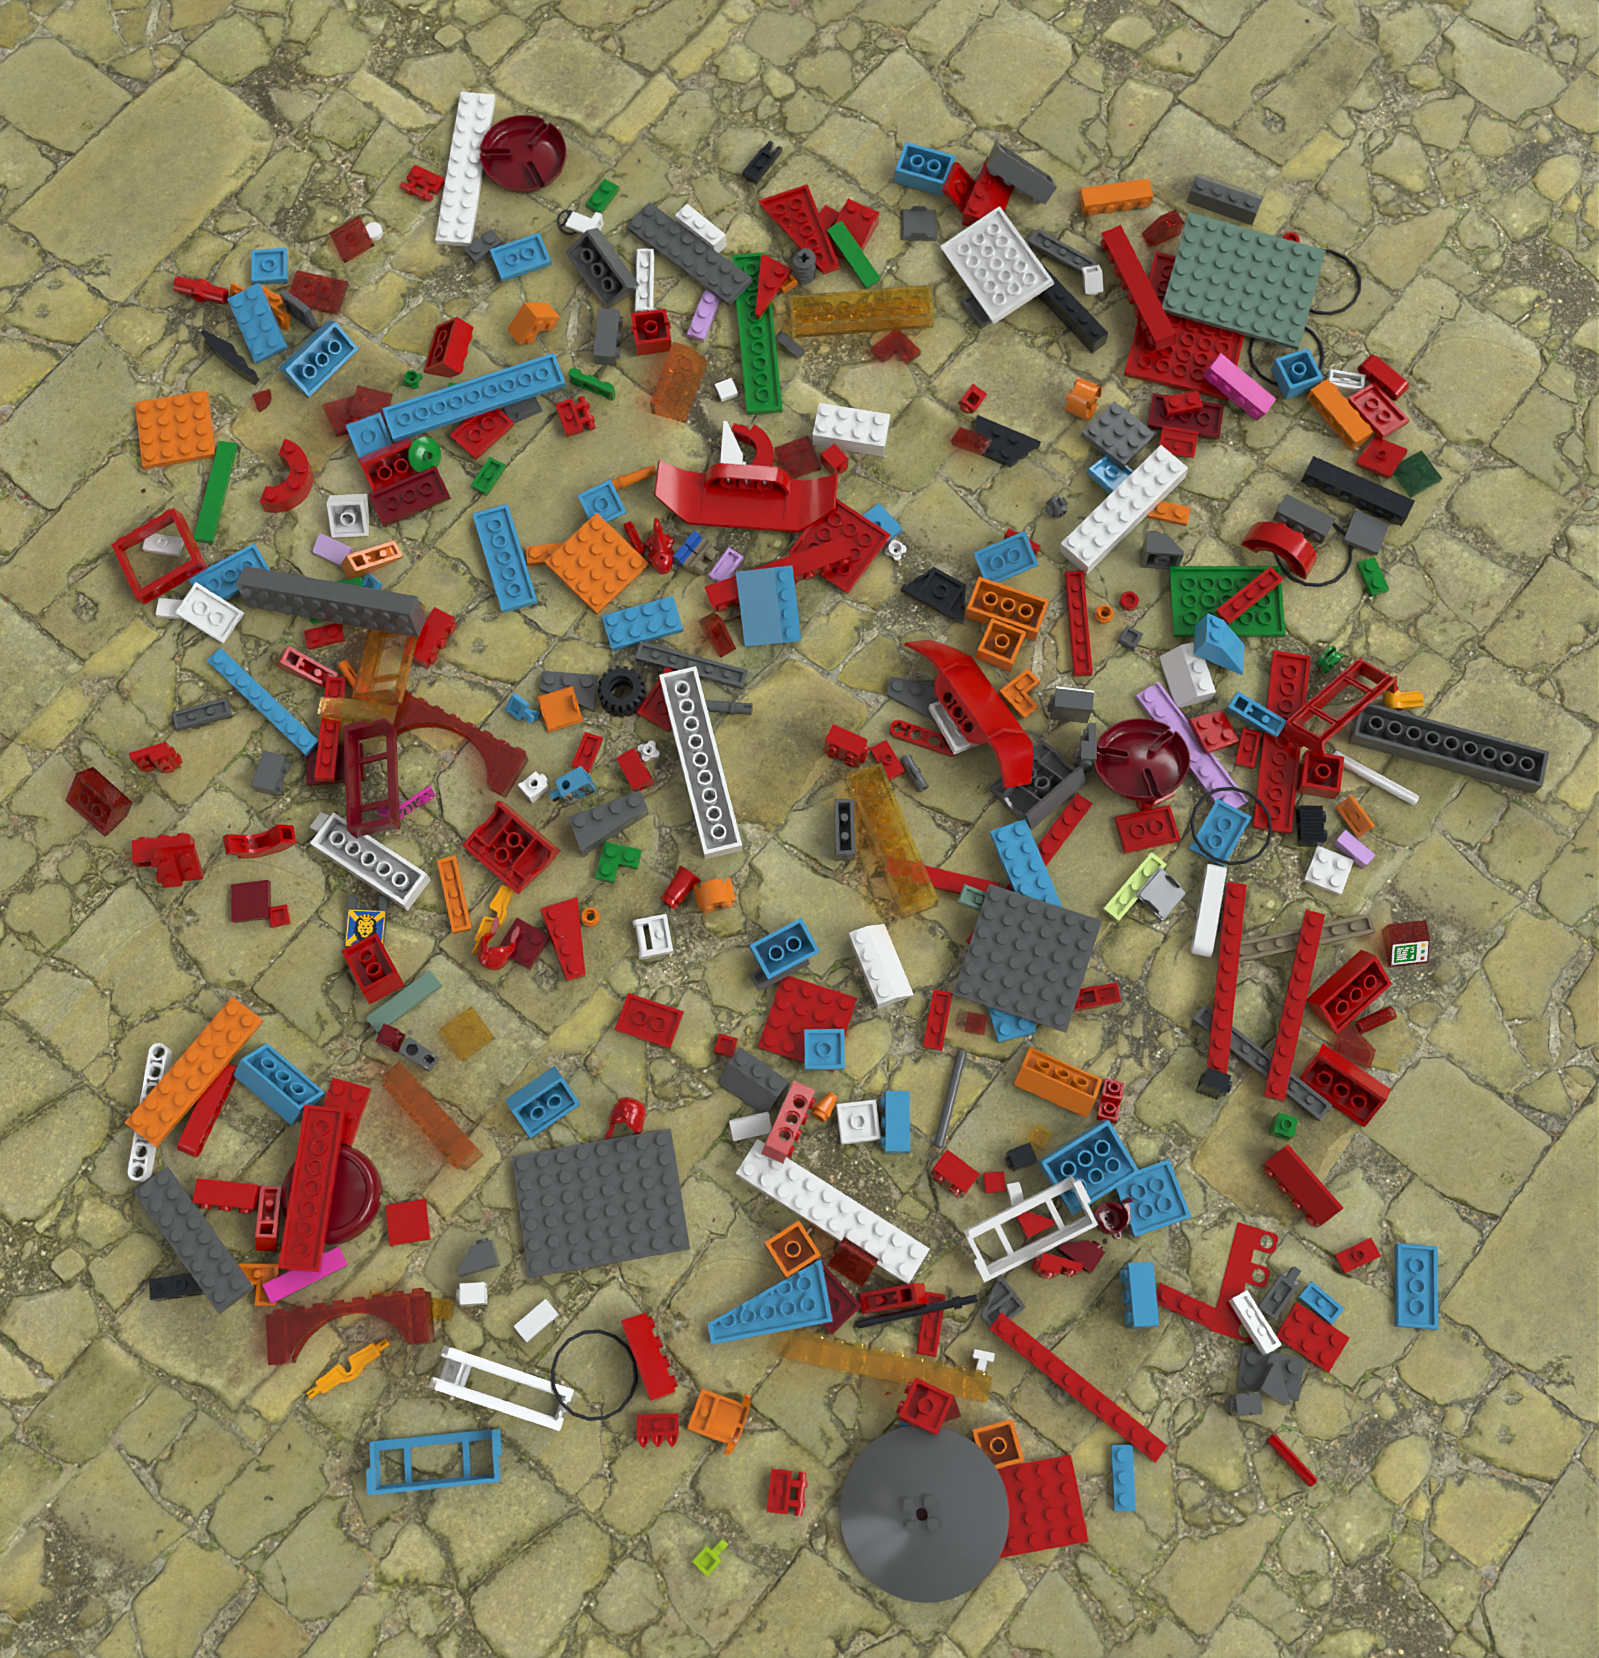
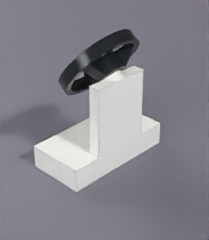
(579, 222)

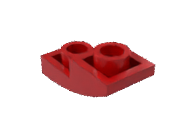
(1110, 1100)

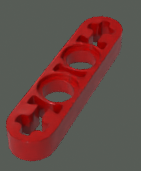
(923, 742)

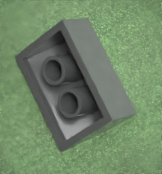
(753, 1081)

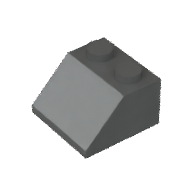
(1160, 551)

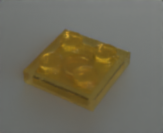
(467, 1033)

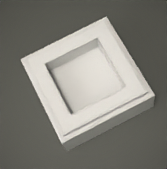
(726, 390)
(319, 822)

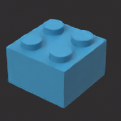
(1296, 373)

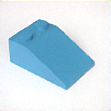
(1218, 644)

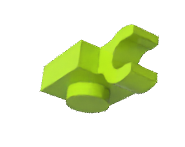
(708, 1558)

